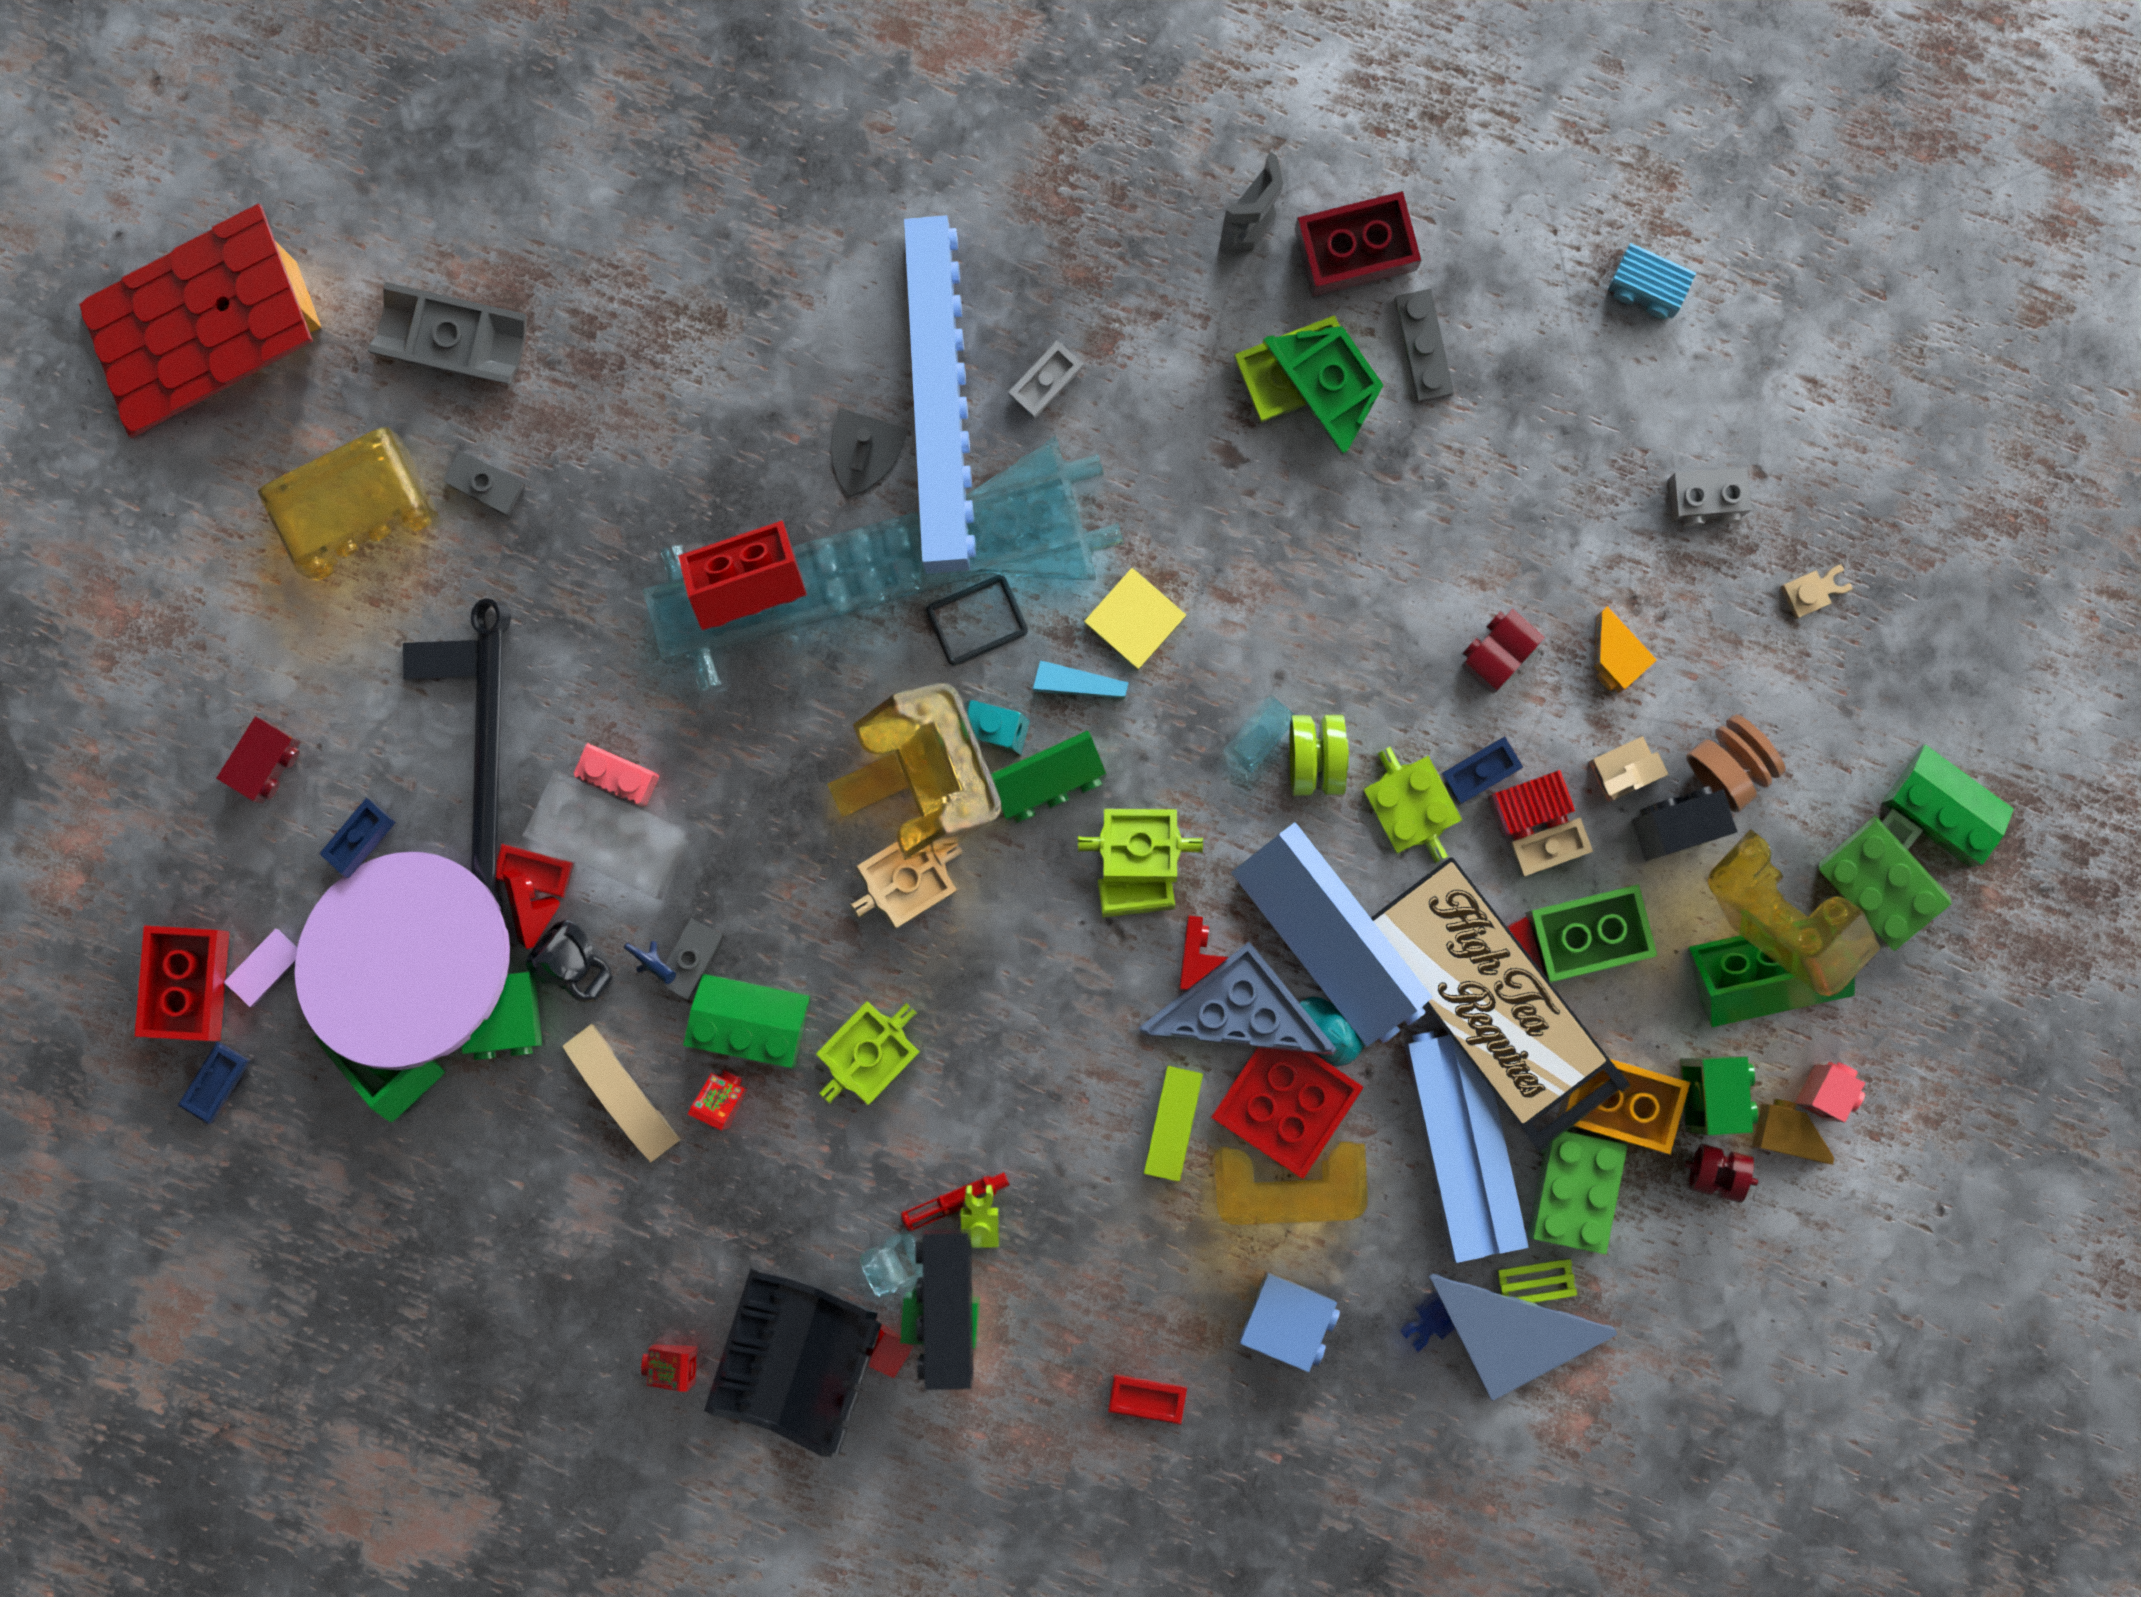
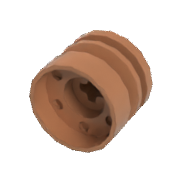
(1741, 757)

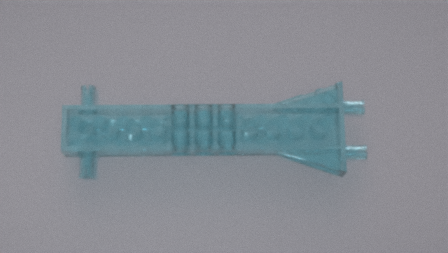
(1020, 527)

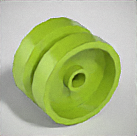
(1320, 755)

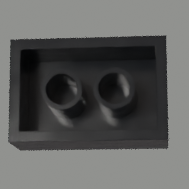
(1683, 822)

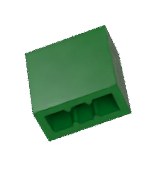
(511, 1024)

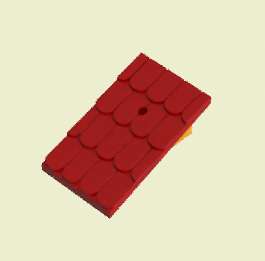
(199, 320)

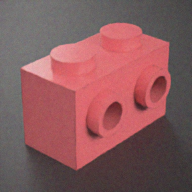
(1832, 1092)

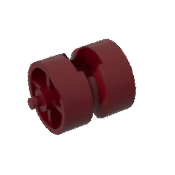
(1723, 1173)

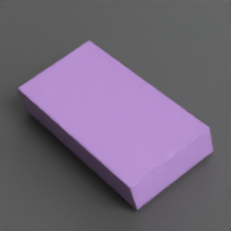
(263, 968)

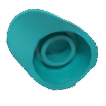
(1335, 1029)

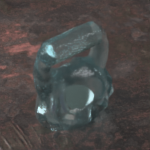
(884, 1268)

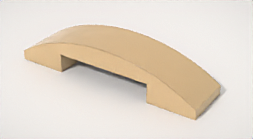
(620, 1093)

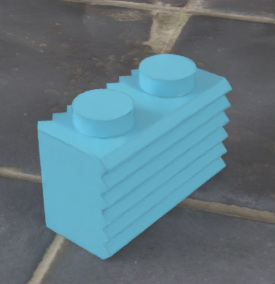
(1651, 282)

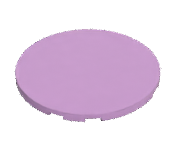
(402, 960)

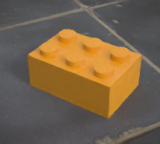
(1641, 1115)

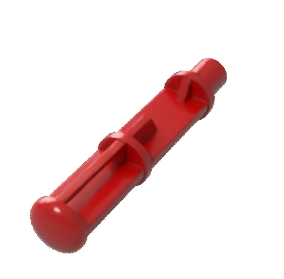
(952, 1201)

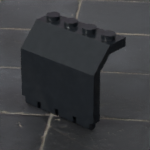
(794, 1361)

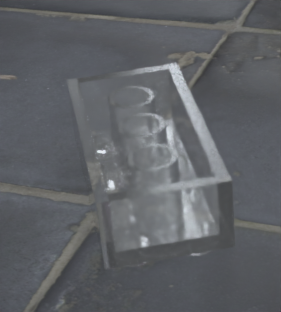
(607, 834)

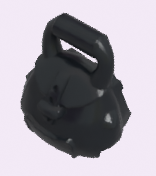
(564, 960)

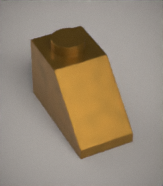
(1790, 1133)

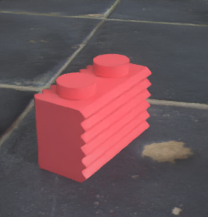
(616, 775)

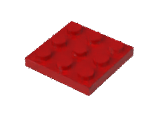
(1287, 1105)

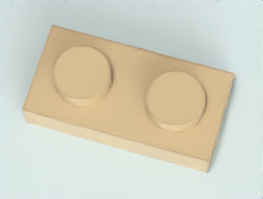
(1551, 847)

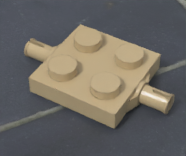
(904, 887)

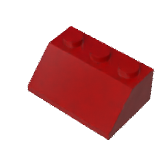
(742, 575)

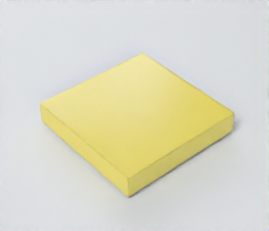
(1135, 618)

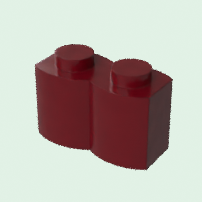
(1502, 650)

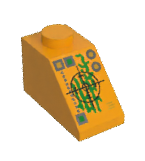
(1618, 653)

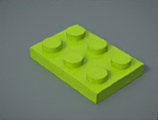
(1266, 382)

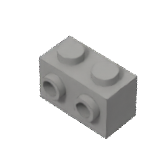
(1709, 496)

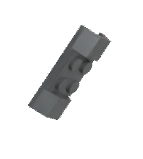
(1255, 211)
(450, 334)

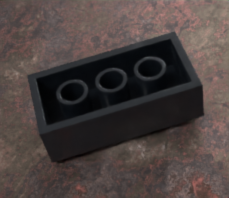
(946, 1309)

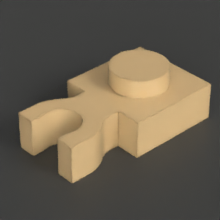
(1812, 592)

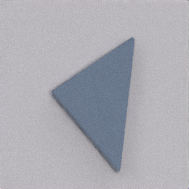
(1240, 1006)
(1514, 1338)

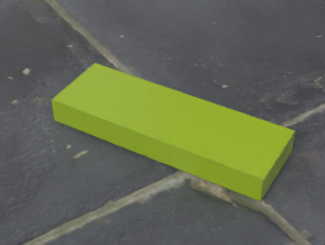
(1173, 1123)

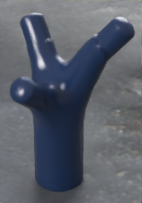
(651, 962)

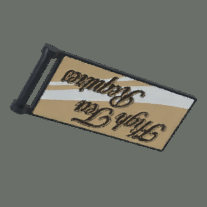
(1496, 1001)

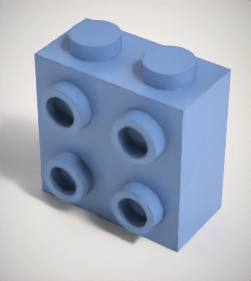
(1289, 1322)

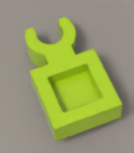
(981, 1219)

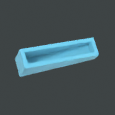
(1066, 680)

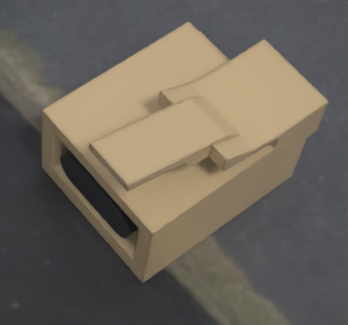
(1627, 769)

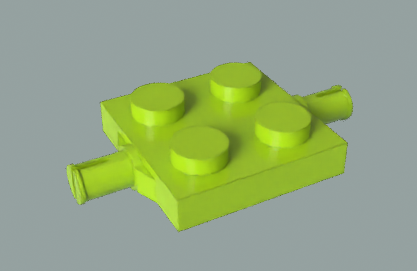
(1412, 804)
(1140, 845)
(867, 1052)

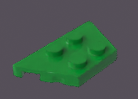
(1329, 378)

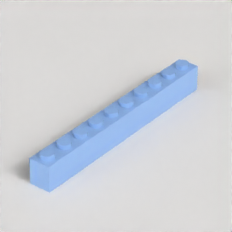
(937, 395)

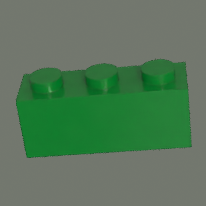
(1049, 777)
(1950, 807)
(747, 1021)

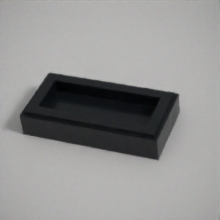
(440, 660)

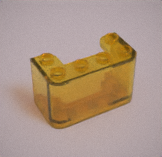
(346, 501)
(939, 763)
(1816, 949)
(1335, 1197)

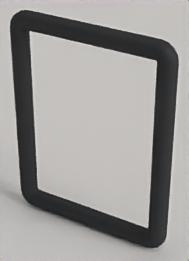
(990, 646)

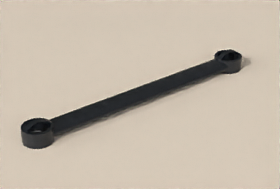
(487, 741)

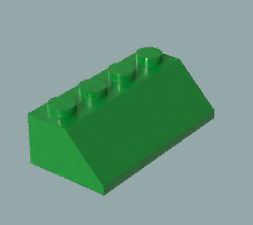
(1745, 983)

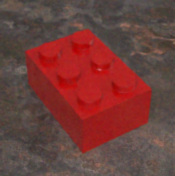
(182, 983)

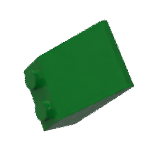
(386, 1090)

